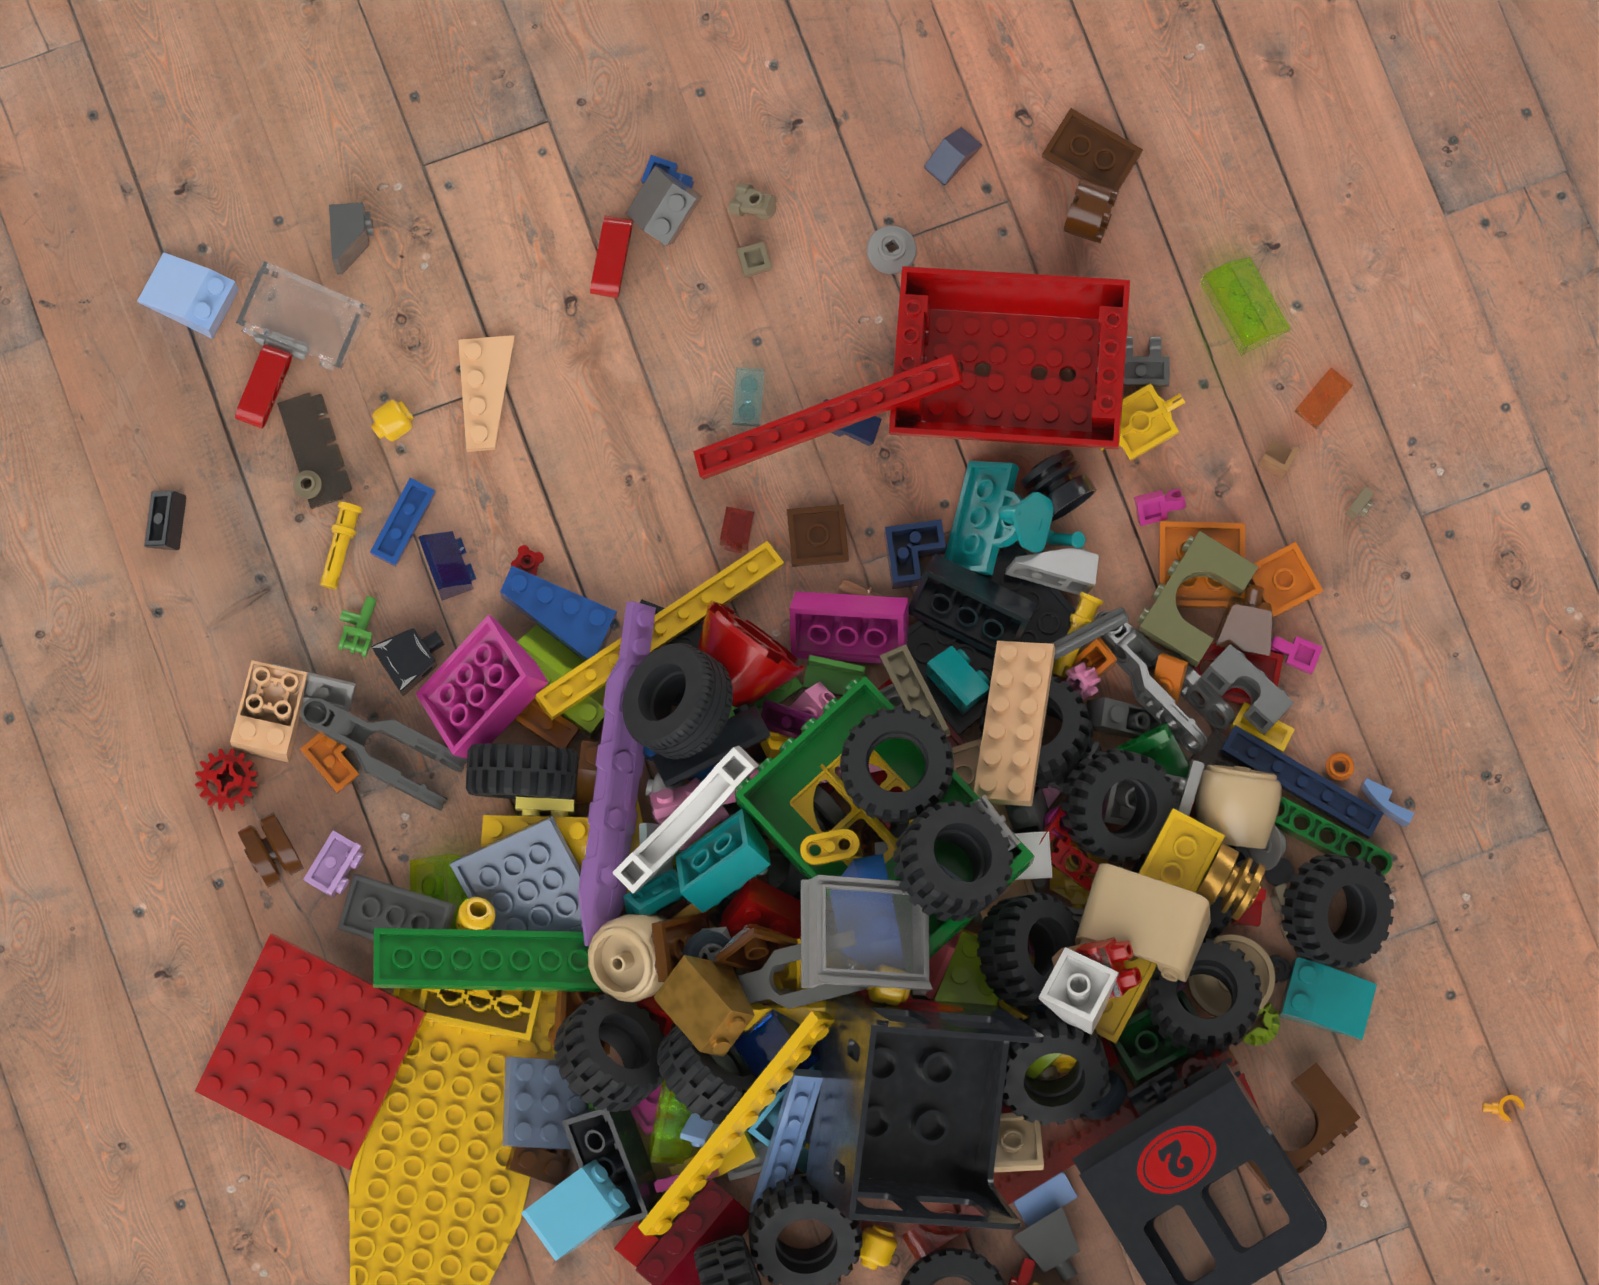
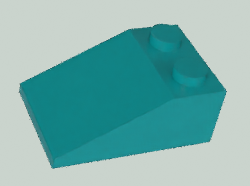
(1327, 998)

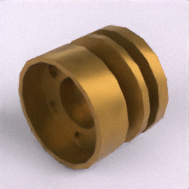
(1231, 882)

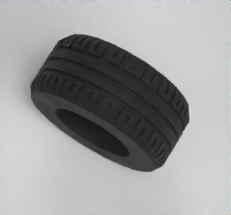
(698, 716)

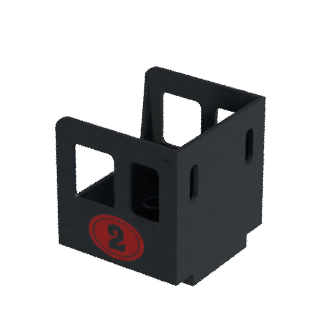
(912, 1109)
(1173, 1160)

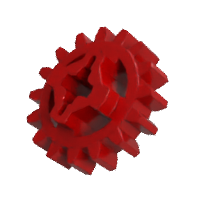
(229, 767)

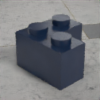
(905, 546)

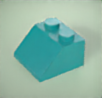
(957, 679)

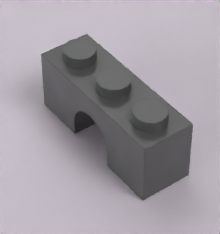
(1235, 671)

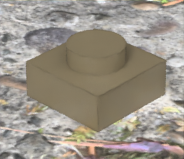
(754, 259)
(1361, 504)

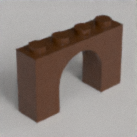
(1331, 1114)

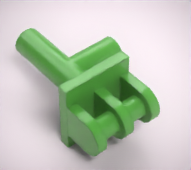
(357, 638)

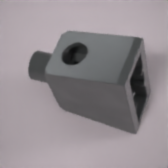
(1050, 1244)

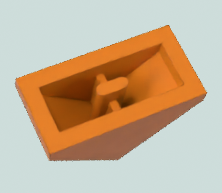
(1097, 656)

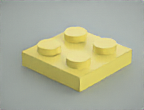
(545, 806)

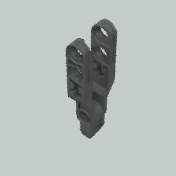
(1138, 656)
(353, 732)
(760, 984)

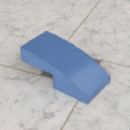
(1379, 798)

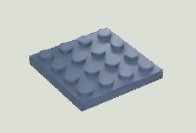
(526, 879)

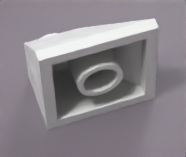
(1078, 990)

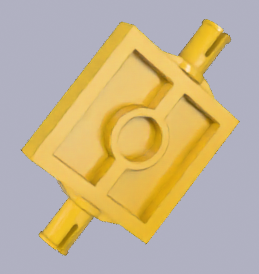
(1146, 421)

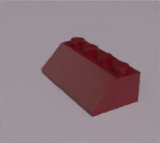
(707, 1219)

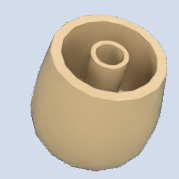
(1238, 804)
(624, 958)

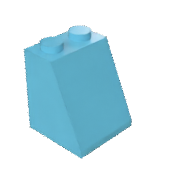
(576, 1210)

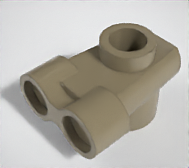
(752, 202)

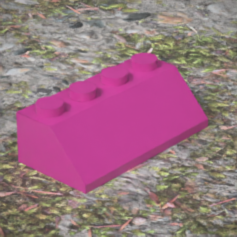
(847, 626)

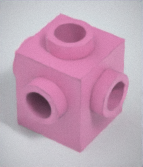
(813, 700)

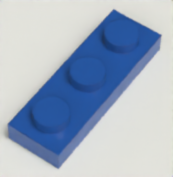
(402, 522)

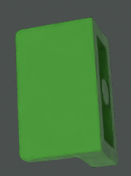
(832, 674)

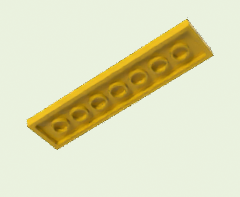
(1177, 858)

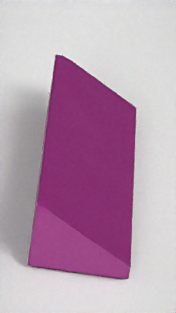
(784, 719)

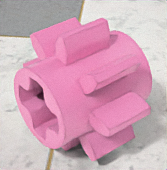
(1083, 680)

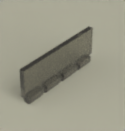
(309, 446)

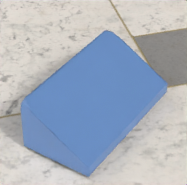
(1045, 1199)

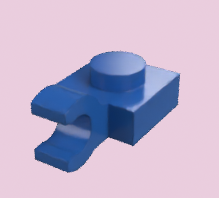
(669, 167)

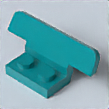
(654, 895)

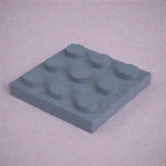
(536, 1104)

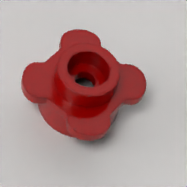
(534, 557)

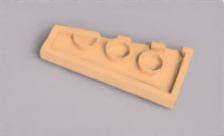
(484, 380)

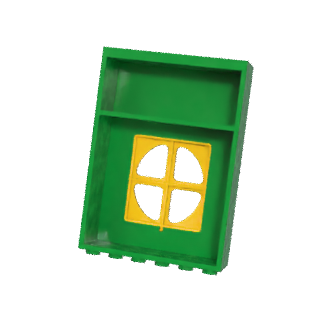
(785, 786)

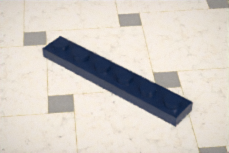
(1302, 782)

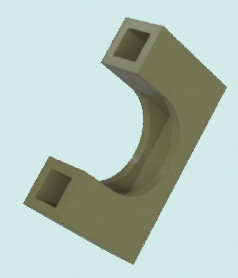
(1202, 559)

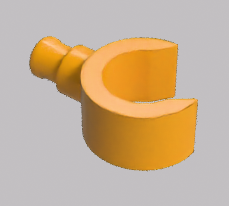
(1497, 1107)

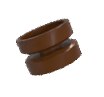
(268, 851)

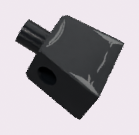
(408, 657)

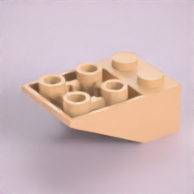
(269, 711)

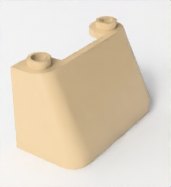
(1154, 916)

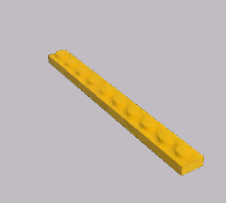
(667, 626)
(741, 1117)

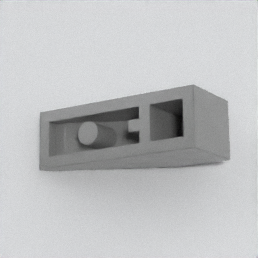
(1061, 569)

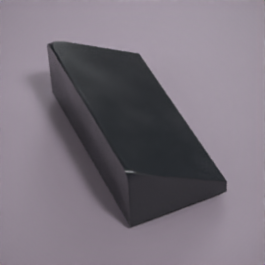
(165, 520)

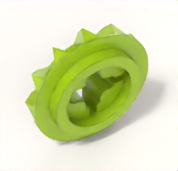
(1262, 1036)

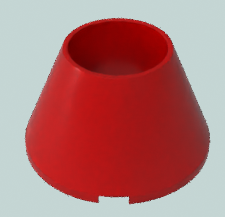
(750, 655)

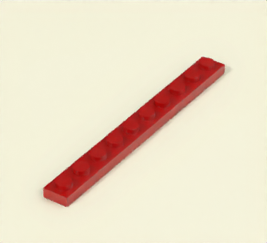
(828, 416)

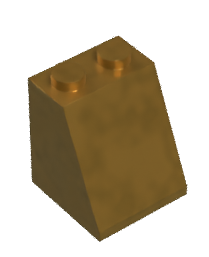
(706, 1003)

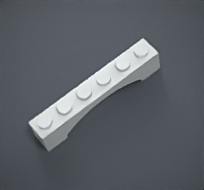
(686, 819)

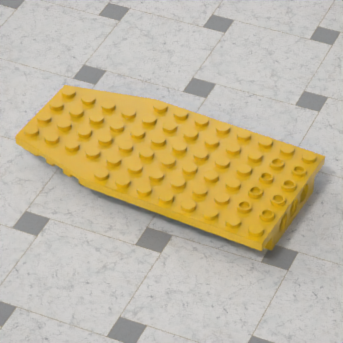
(432, 1173)

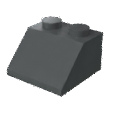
(663, 206)
(349, 233)

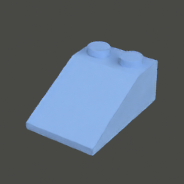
(189, 294)

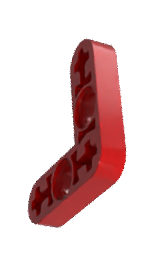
(1064, 850)

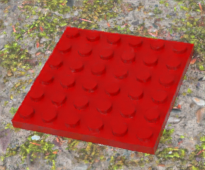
(310, 1051)

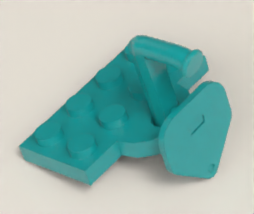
(987, 511)

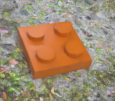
(1286, 579)

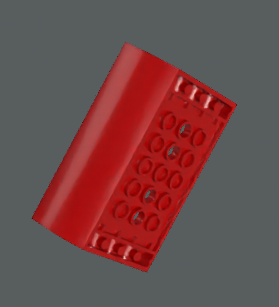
(1013, 328)

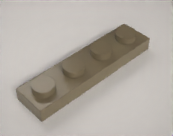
(911, 685)

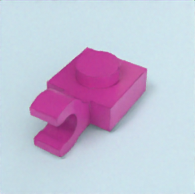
(1154, 505)
(1300, 654)

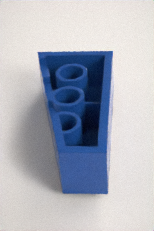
(563, 614)

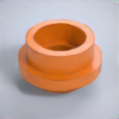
(1348, 764)

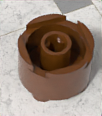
(1090, 210)

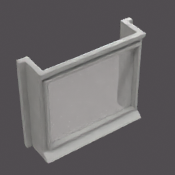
(862, 935)

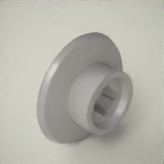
(881, 257)
(1272, 853)

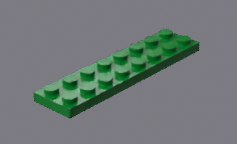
(481, 960)

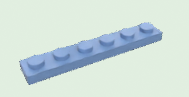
(789, 1130)

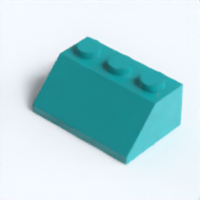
(722, 861)

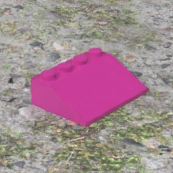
(480, 688)

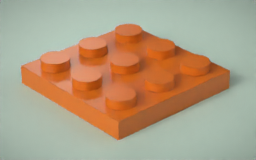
(1198, 591)

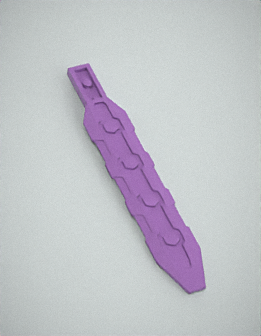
(616, 784)

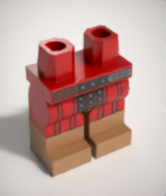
(1111, 955)

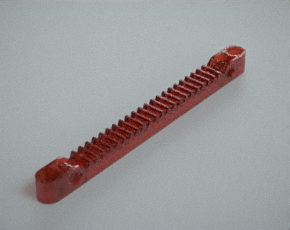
(928, 1238)

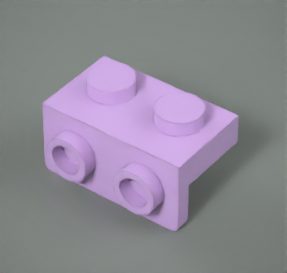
(333, 864)

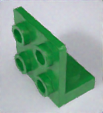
(1162, 747)

